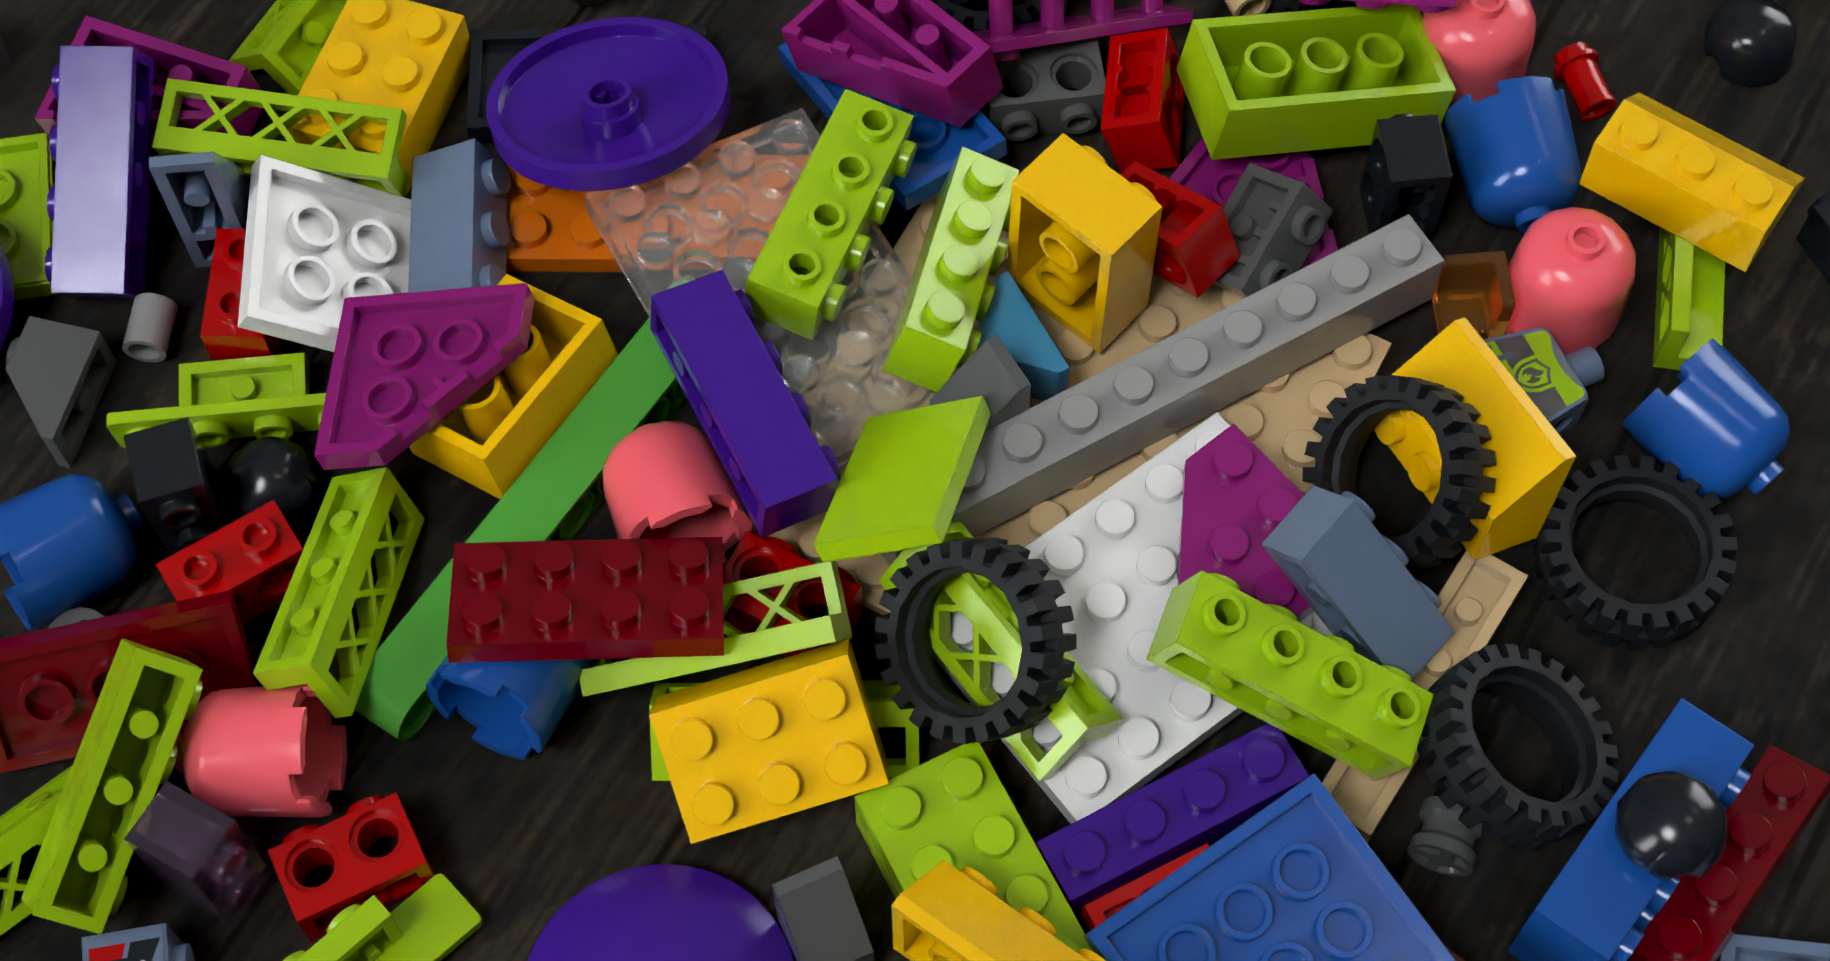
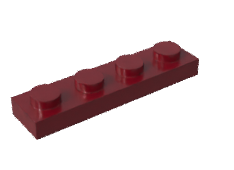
(1760, 833)

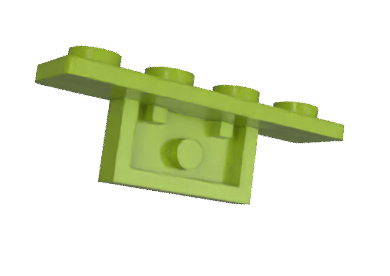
(235, 400)
(417, 930)

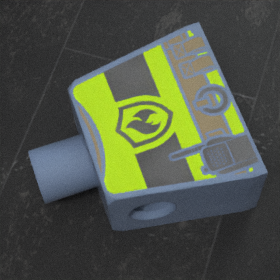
(1547, 375)

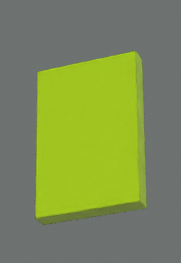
(25, 226)
(903, 480)

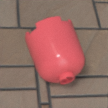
(1483, 43)
(1572, 277)
(672, 486)
(263, 752)

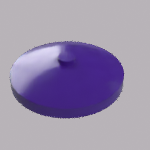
(608, 103)
(662, 916)

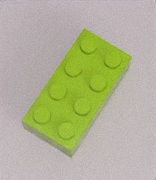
(1309, 78)
(961, 815)

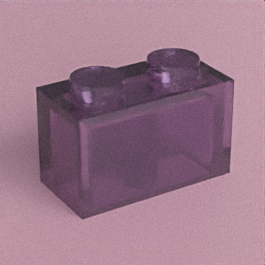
(197, 852)

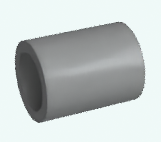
(150, 327)

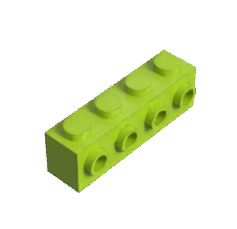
(829, 213)
(952, 272)
(1290, 675)
(111, 785)

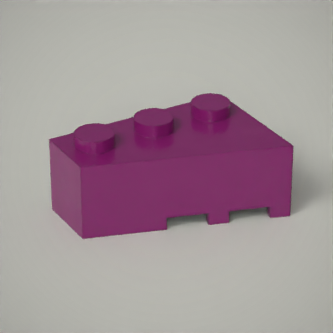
(896, 53)
(169, 62)

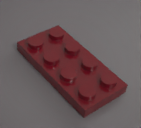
(586, 600)
(58, 673)

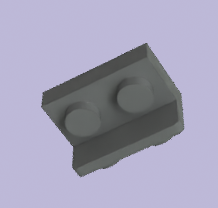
(1273, 229)

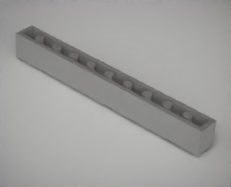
(1196, 373)

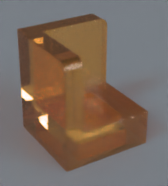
(1476, 289)

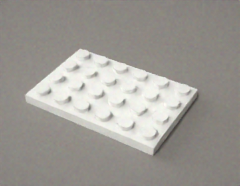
(1117, 576)

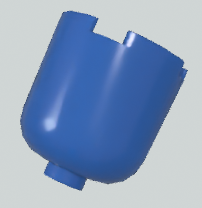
(1516, 151)
(1714, 425)
(65, 546)
(508, 701)

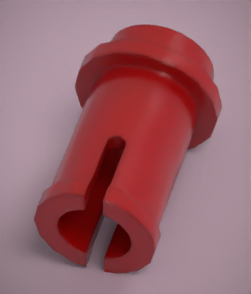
(1579, 70)

